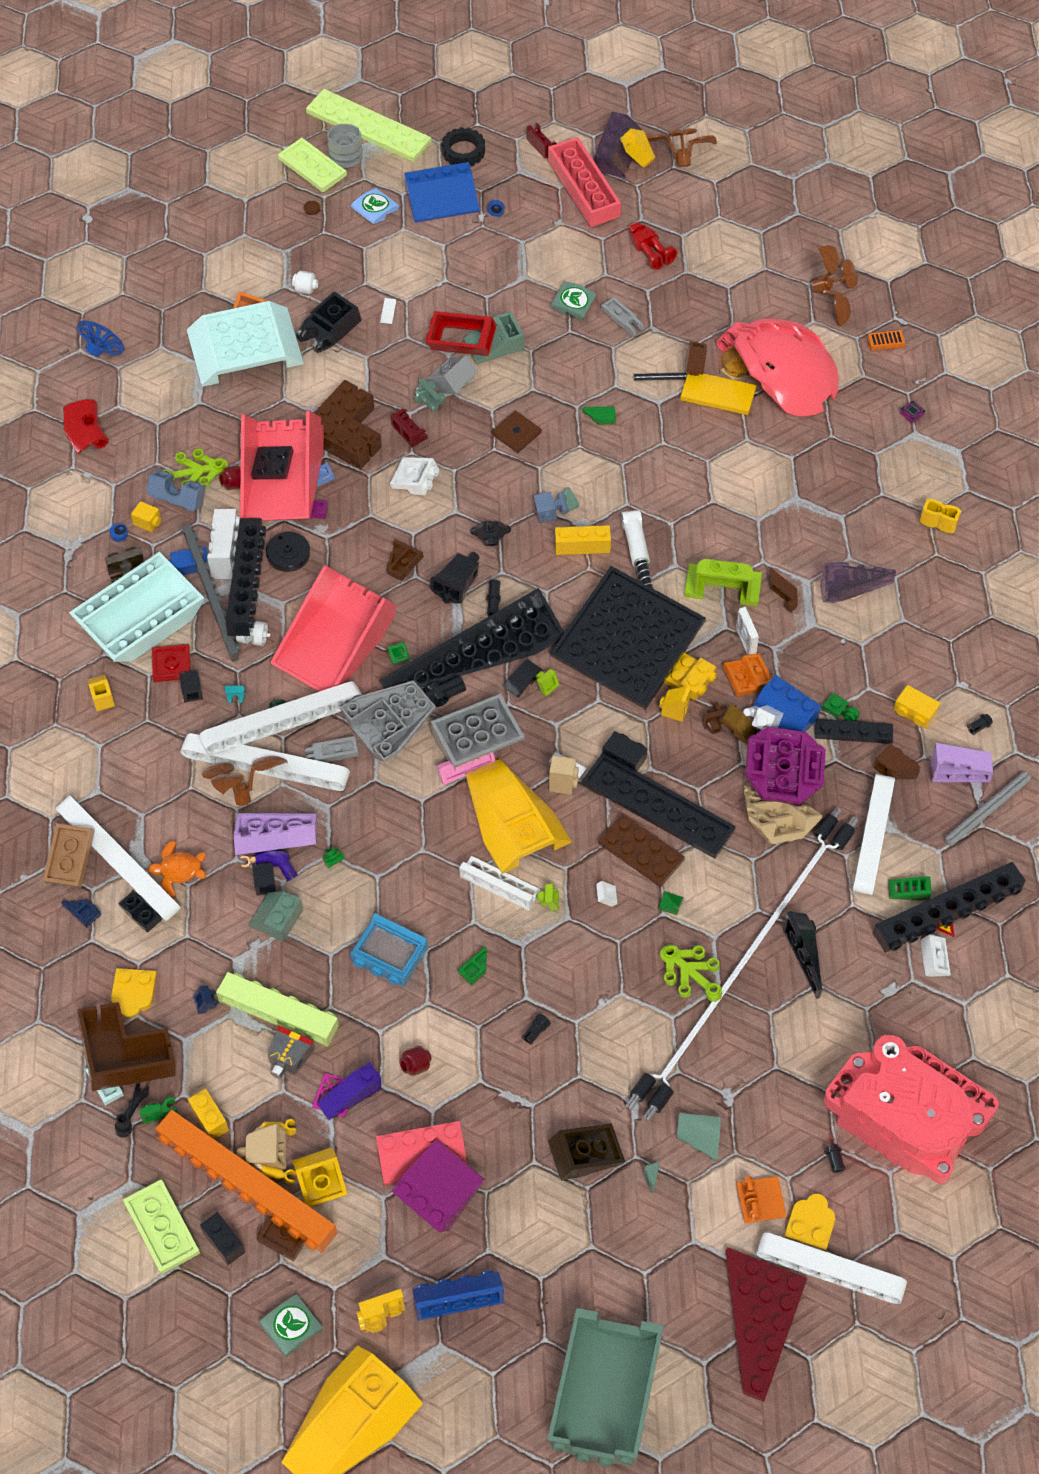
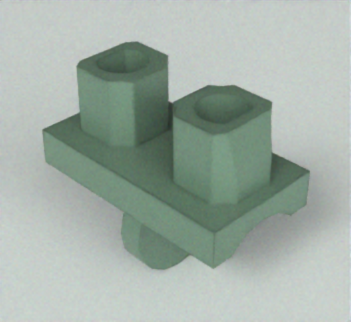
(427, 394)

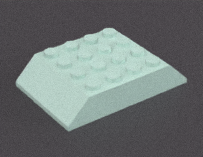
(139, 609)

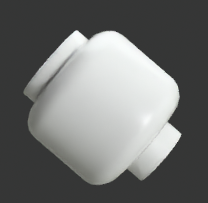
(305, 282)

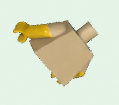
(267, 1149)

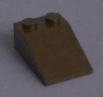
(585, 1150)

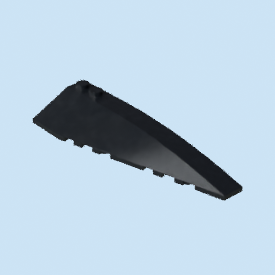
(503, 637)

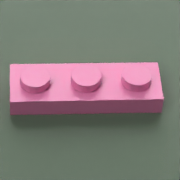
(449, 773)

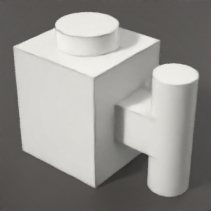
(764, 716)

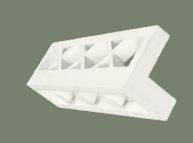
(499, 886)

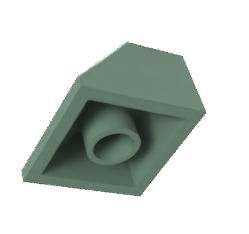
(277, 914)

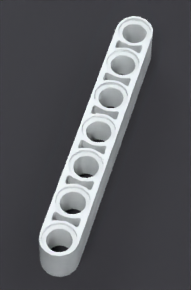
(873, 834)
(831, 1268)

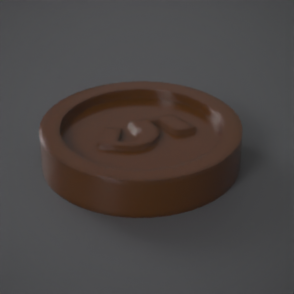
(311, 207)

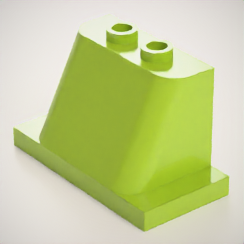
(724, 575)

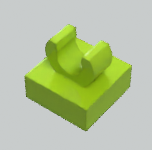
(547, 681)
(549, 897)

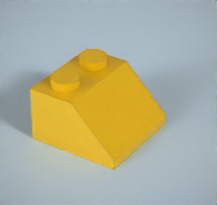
(319, 1177)

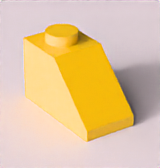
(638, 146)
(676, 703)

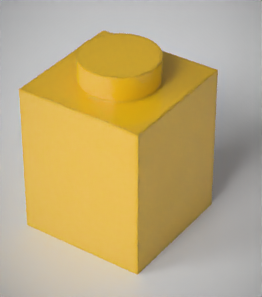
(146, 516)

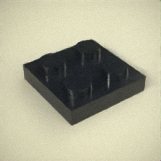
(272, 462)

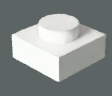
(606, 893)

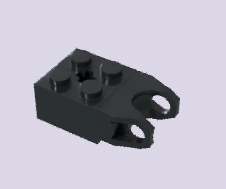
(329, 322)

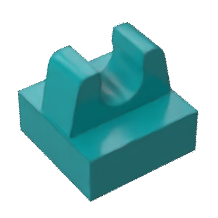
(232, 691)

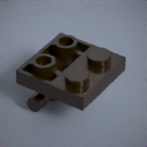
(123, 562)

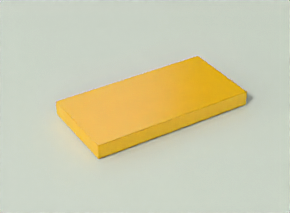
(719, 393)

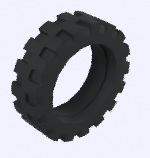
(460, 135)

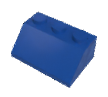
(798, 709)

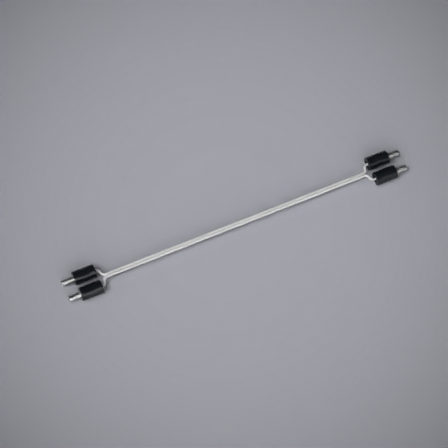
(664, 1091)

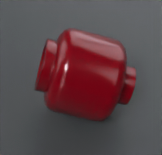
(230, 477)
(415, 1060)

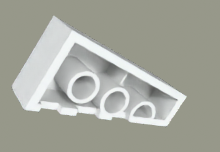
(223, 543)

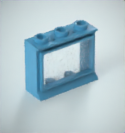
(389, 950)

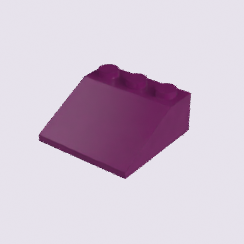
(438, 1186)

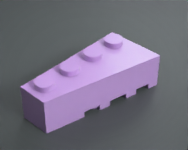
(273, 831)

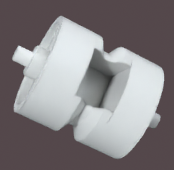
(257, 636)

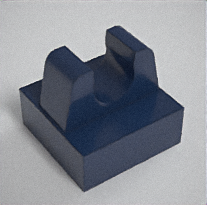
(203, 999)

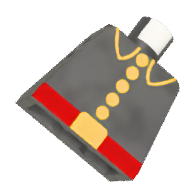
(289, 1052)

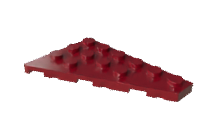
(763, 1311)

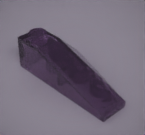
(844, 581)

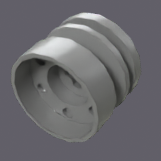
(345, 145)

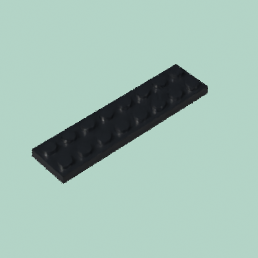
(659, 805)

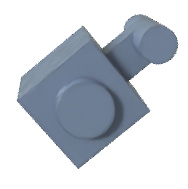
(547, 507)

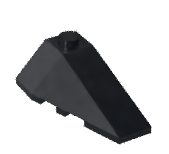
(802, 939)

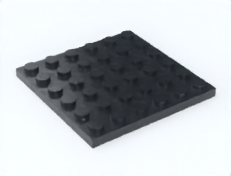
(628, 637)

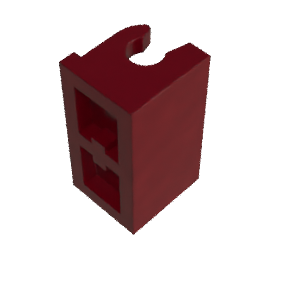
(539, 140)
(407, 428)

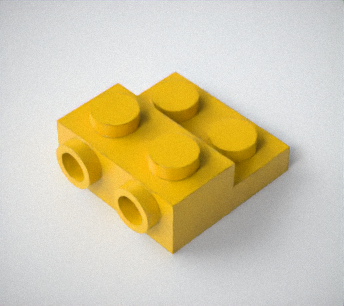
(692, 673)
(375, 1310)

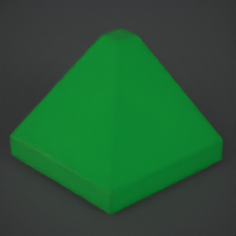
(398, 653)
(670, 903)

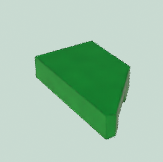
(601, 415)
(474, 967)

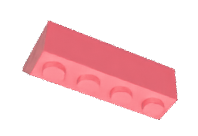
(402, 1149)

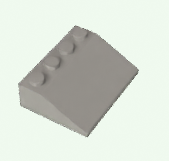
(476, 731)

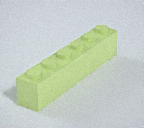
(277, 1008)

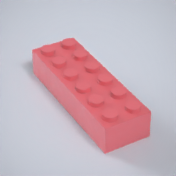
(584, 182)

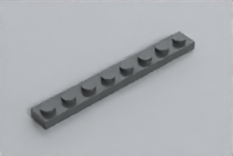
(209, 585)

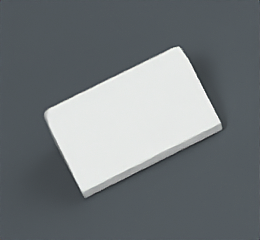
(935, 956)

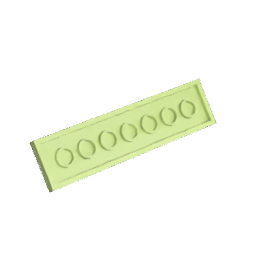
(372, 125)

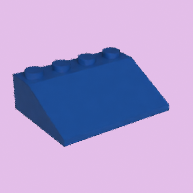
(441, 192)

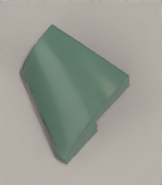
(700, 1132)

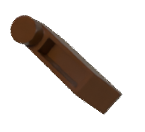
(784, 590)

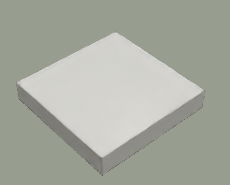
(747, 631)

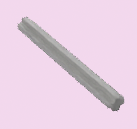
(985, 810)

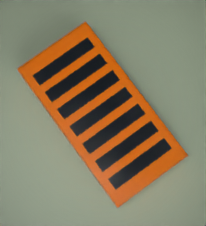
(886, 340)

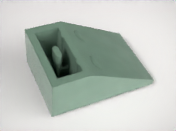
(507, 338)

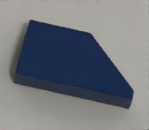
(82, 911)

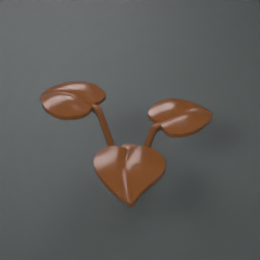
(683, 155)
(824, 284)
(223, 780)

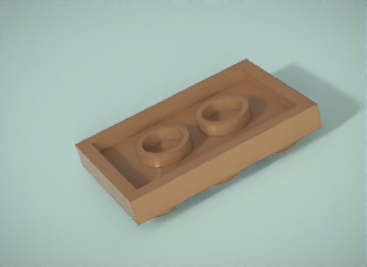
(68, 855)

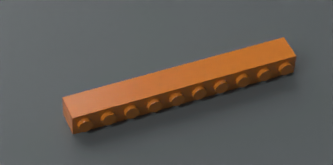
(246, 1181)

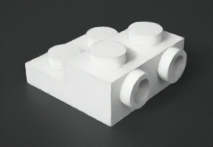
(415, 475)

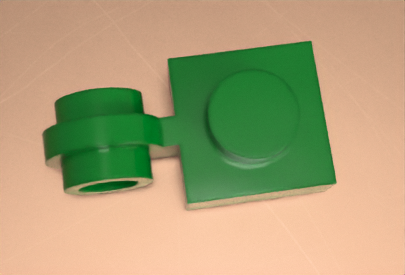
(836, 706)

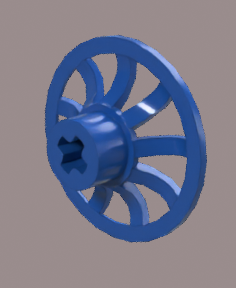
(96, 344)

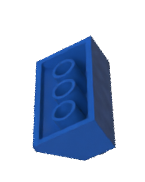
(458, 1295)

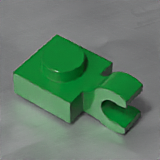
(154, 1112)

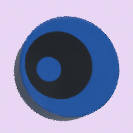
(496, 208)
(118, 532)

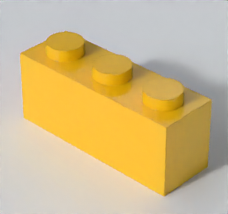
(582, 540)

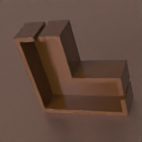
(343, 430)
(120, 1058)

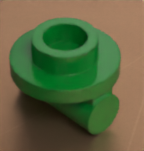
(332, 856)

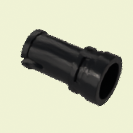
(539, 1024)

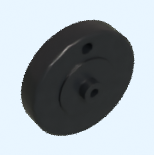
(288, 551)

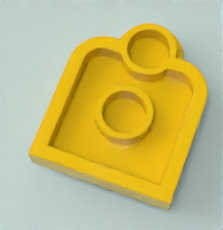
(133, 990)
(811, 1222)

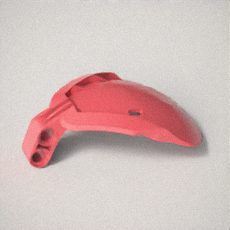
(803, 367)

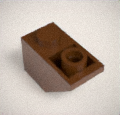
(696, 358)
(895, 764)

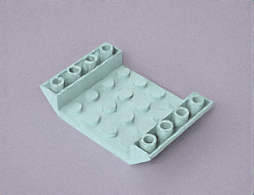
(243, 340)

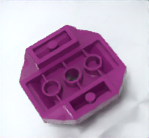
(793, 750)

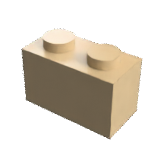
(563, 775)

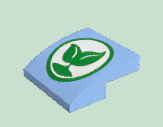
(374, 205)

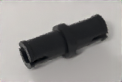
(493, 597)

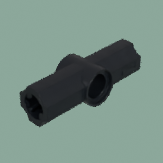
(441, 692)

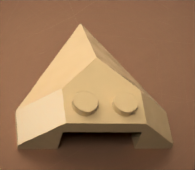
(779, 820)

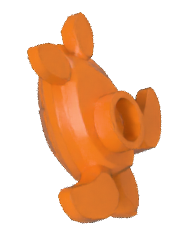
(177, 867)

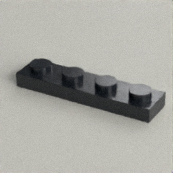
(854, 731)

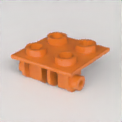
(761, 1199)

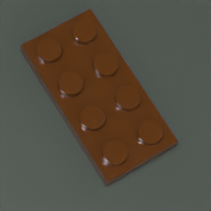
(641, 850)

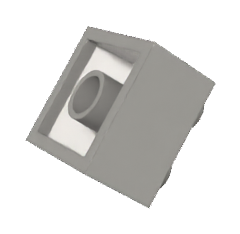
(453, 374)

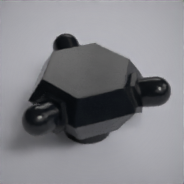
(490, 532)

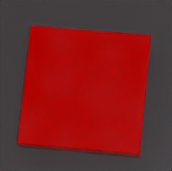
(170, 662)

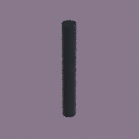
(660, 376)

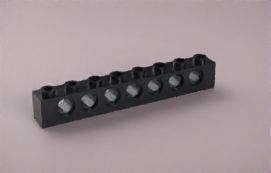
(245, 577)
(1007, 875)

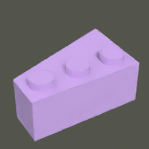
(960, 764)

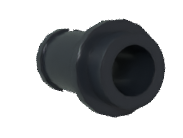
(983, 722)
(834, 1154)

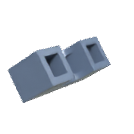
(162, 488)

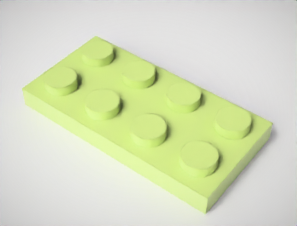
(312, 165)
(161, 1226)

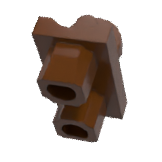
(713, 718)

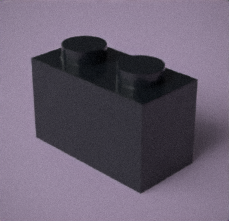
(625, 750)
(222, 1238)

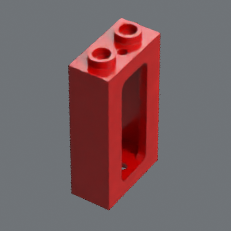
(461, 321)

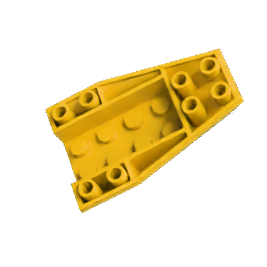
(512, 816)
(351, 1417)

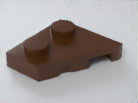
(403, 560)

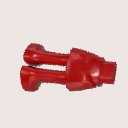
(644, 239)

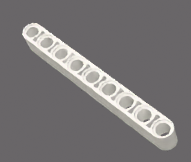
(277, 718)
(297, 769)
(120, 860)

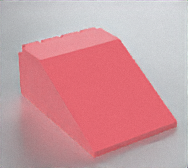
(287, 497)
(333, 631)

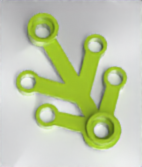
(196, 469)
(690, 969)

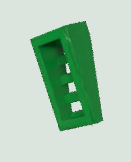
(909, 882)

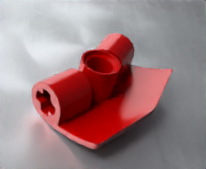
(82, 425)

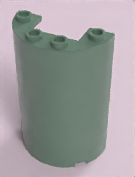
(604, 1389)

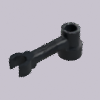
(123, 1126)

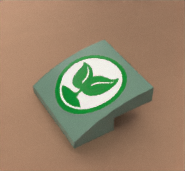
(573, 300)
(290, 1325)

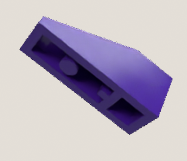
(351, 1091)

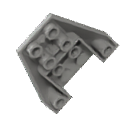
(388, 718)

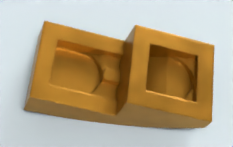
(739, 723)

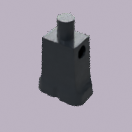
(455, 578)

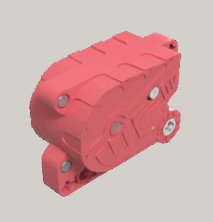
(909, 1107)

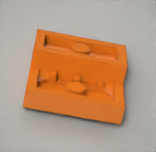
(747, 674)

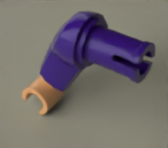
(277, 858)

